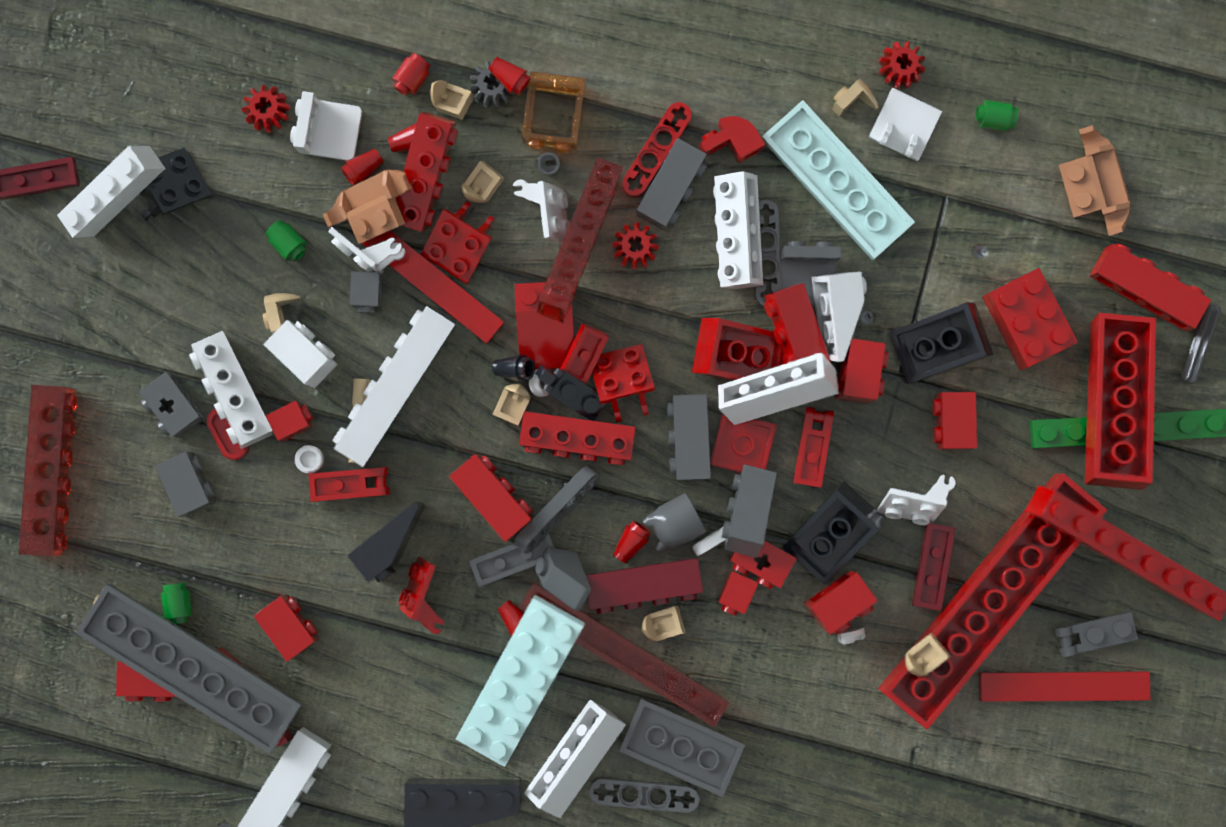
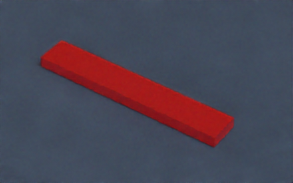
(442, 290)
(1064, 686)

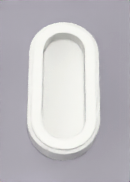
(708, 542)

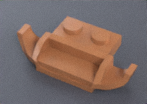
(1097, 182)
(371, 205)

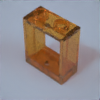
(555, 84)

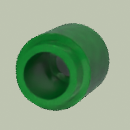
(996, 115)
(286, 241)
(176, 603)

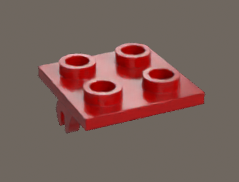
(456, 244)
(621, 375)
(412, 598)

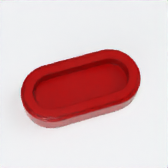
(218, 430)

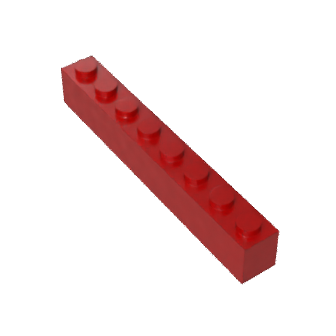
(1127, 552)

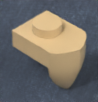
(846, 97)
(450, 99)
(481, 183)
(274, 316)
(512, 403)
(663, 624)
(925, 656)

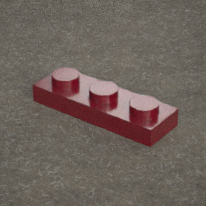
(38, 178)
(933, 566)

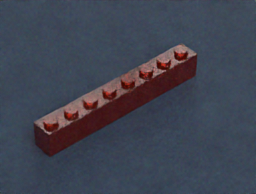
(639, 662)

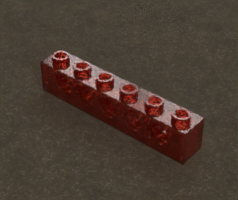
(579, 240)
(36, 482)

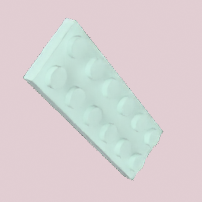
(837, 180)
(520, 680)

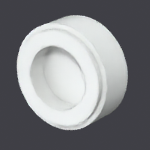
(309, 459)

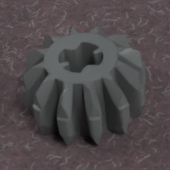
(481, 89)

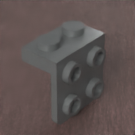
(803, 262)

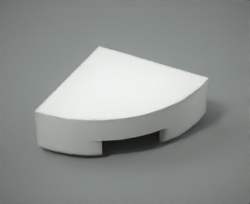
(849, 636)

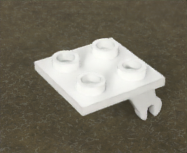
(905, 124)
(553, 207)
(371, 258)
(917, 507)

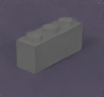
(672, 185)
(689, 437)
(749, 511)

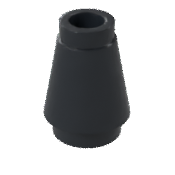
(516, 368)

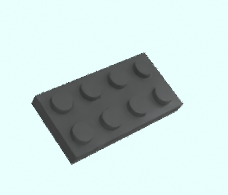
(682, 747)

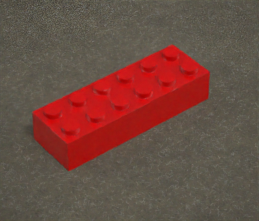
(1120, 401)

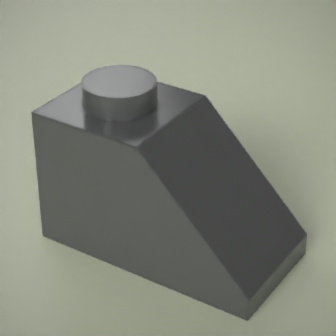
(563, 576)

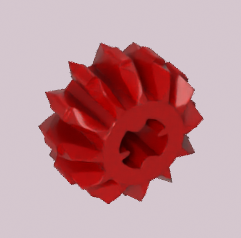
(911, 63)
(259, 102)
(625, 246)

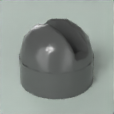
(550, 169)

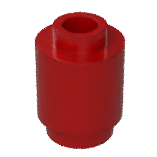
(411, 75)

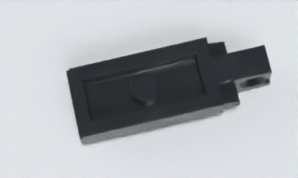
(571, 391)

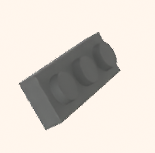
(506, 562)

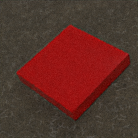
(742, 444)

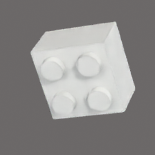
(300, 354)

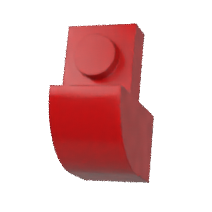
(737, 134)

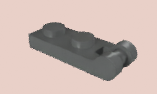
(1097, 633)

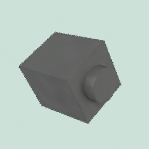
(366, 291)

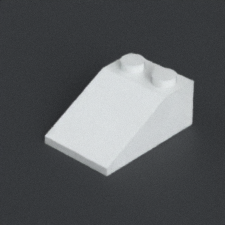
(837, 309)

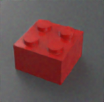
(861, 372)
(841, 603)

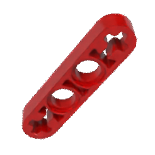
(653, 148)

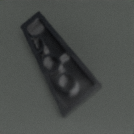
(459, 801)

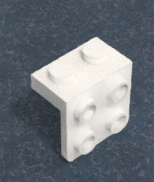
(326, 128)

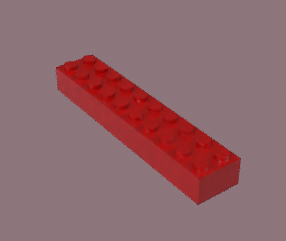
(987, 607)

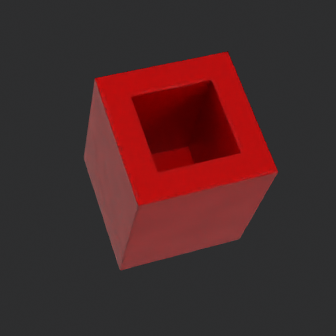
(290, 420)
(737, 593)

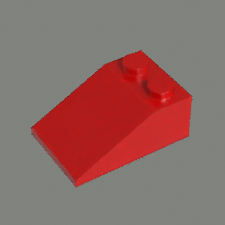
(540, 336)
(734, 350)

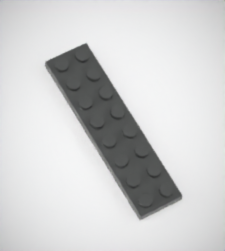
(189, 668)

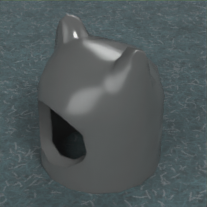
(675, 523)

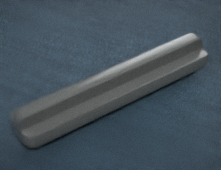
(1200, 344)

